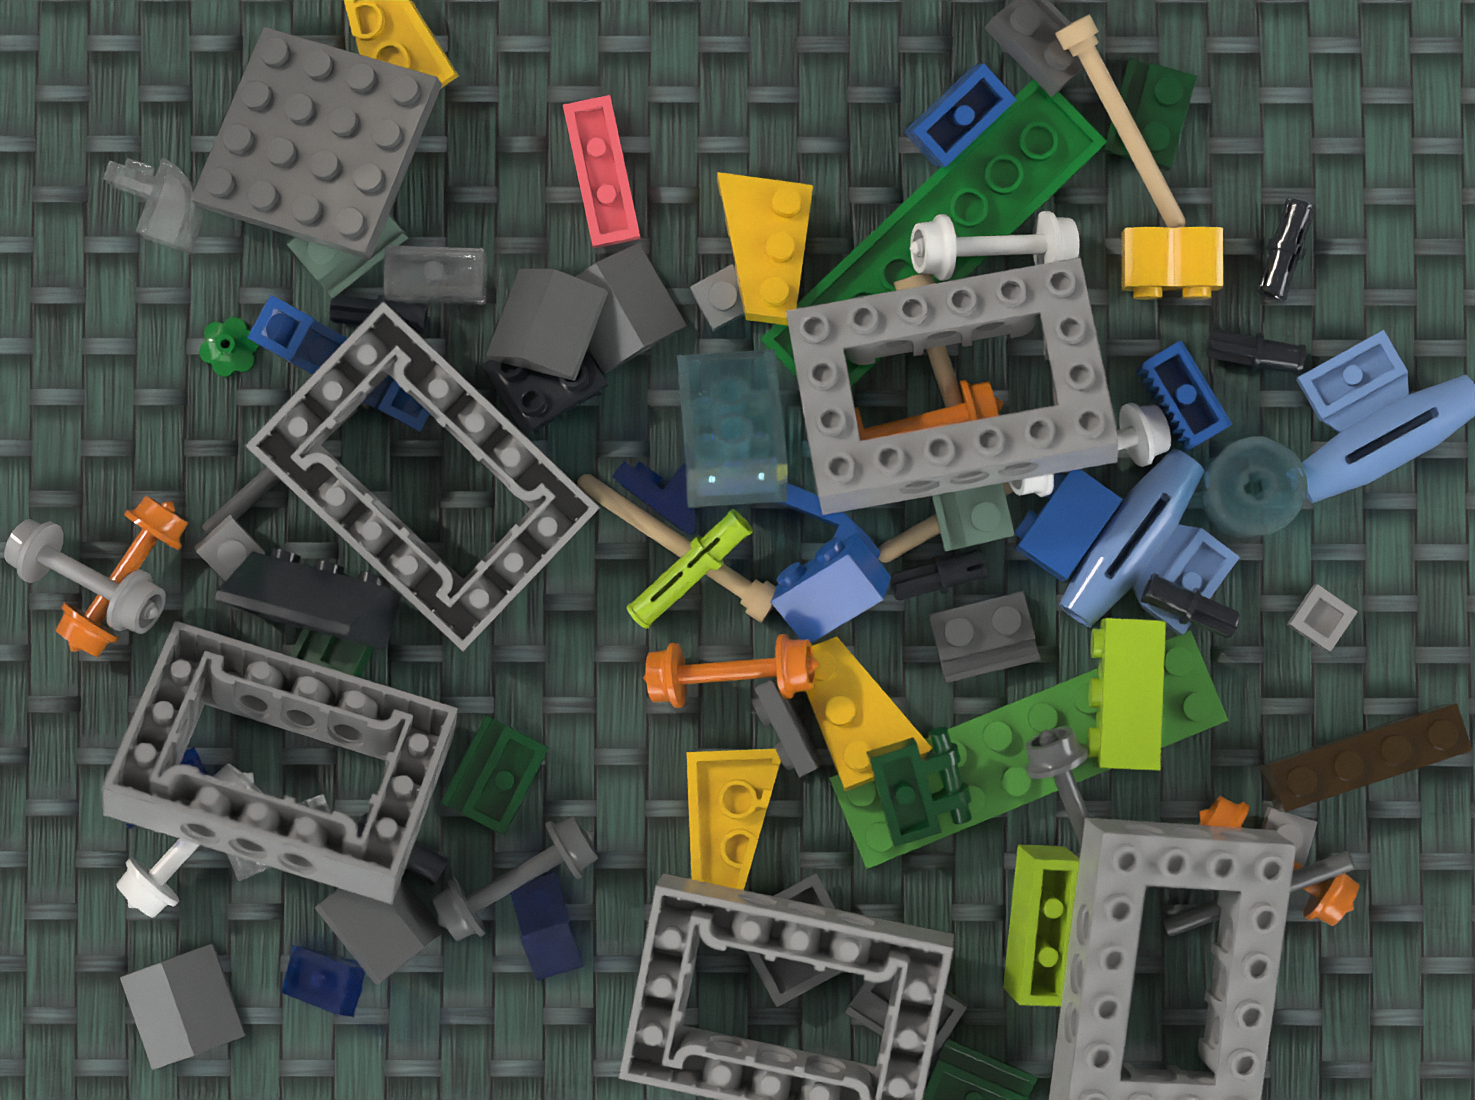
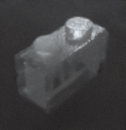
(435, 274)

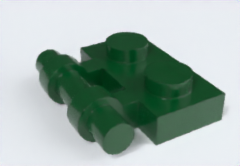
(905, 792)

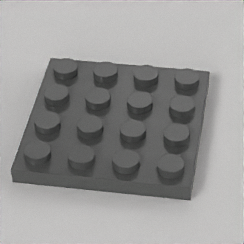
(316, 142)

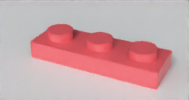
(601, 171)

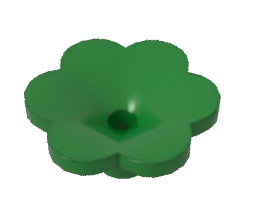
(237, 356)

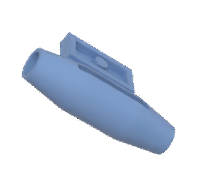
(1377, 420)
(1147, 540)

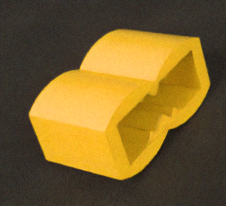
(1172, 260)

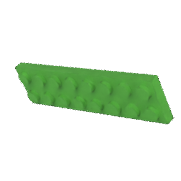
(996, 754)

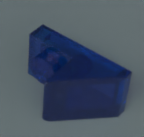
(668, 503)
(546, 927)
(324, 980)

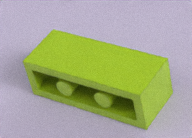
(1127, 694)
(1040, 924)

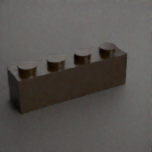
(1366, 757)

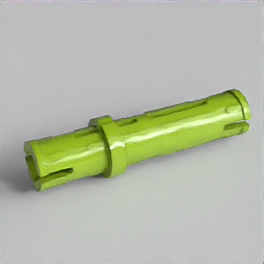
(704, 555)

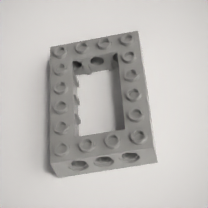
(295, 453)
(967, 454)
(301, 697)
(1114, 866)
(735, 1068)

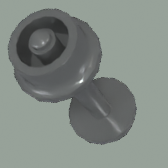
(1055, 755)
(460, 911)

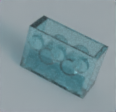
(732, 428)

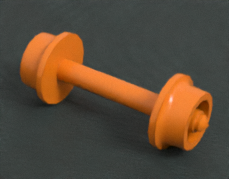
(977, 405)
(157, 522)
(669, 676)
(1328, 898)

